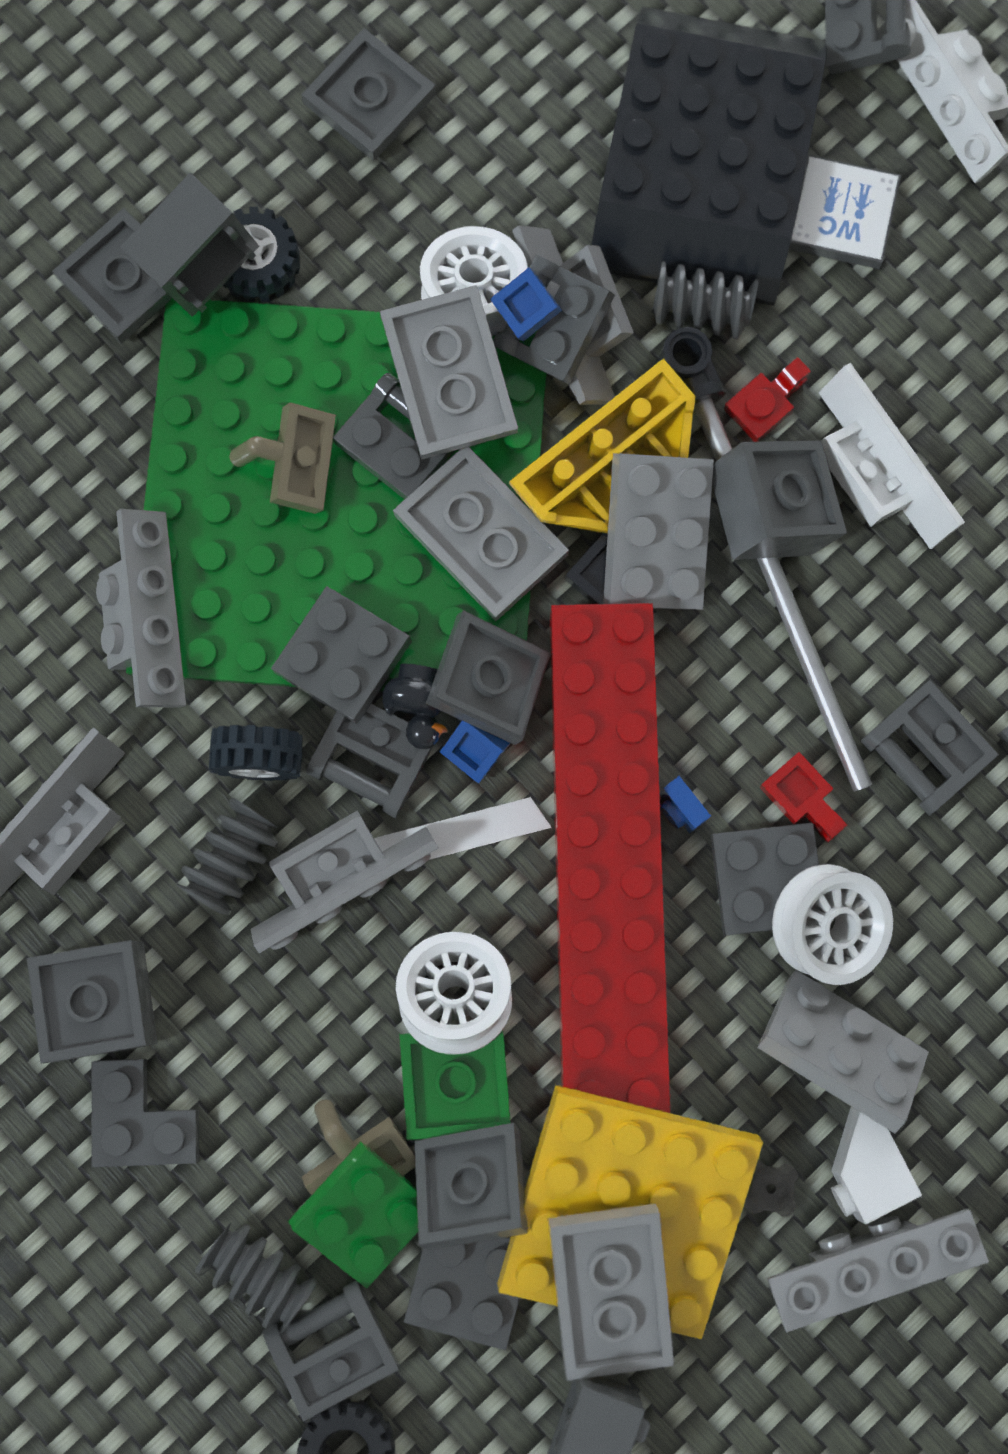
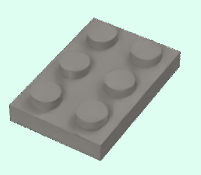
(449, 372)
(658, 531)
(481, 532)
(844, 1051)
(611, 1291)

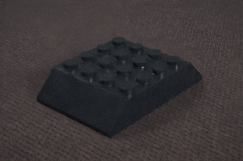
(708, 151)

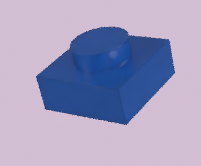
(525, 304)
(474, 750)
(682, 806)

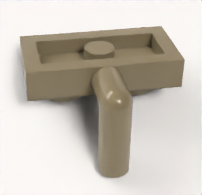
(299, 457)
(382, 1139)

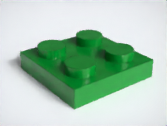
(453, 1091)
(360, 1215)

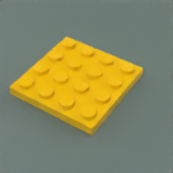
(626, 1155)

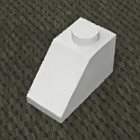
(870, 1171)

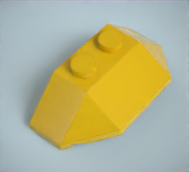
(574, 476)

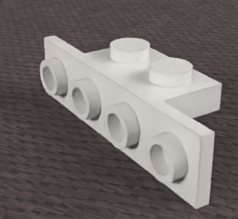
(957, 91)
(879, 464)

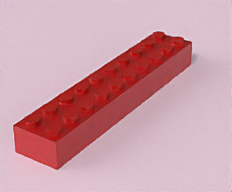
(609, 854)

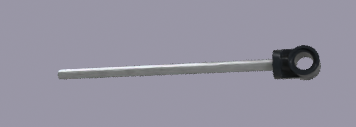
(707, 388)

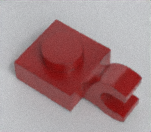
(764, 403)
(800, 792)

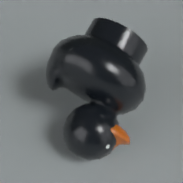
(409, 695)

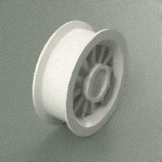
(469, 257)
(859, 932)
(465, 950)

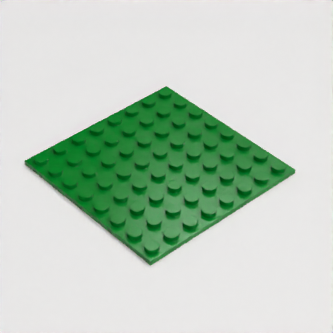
(258, 567)

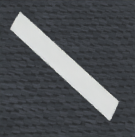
(477, 828)

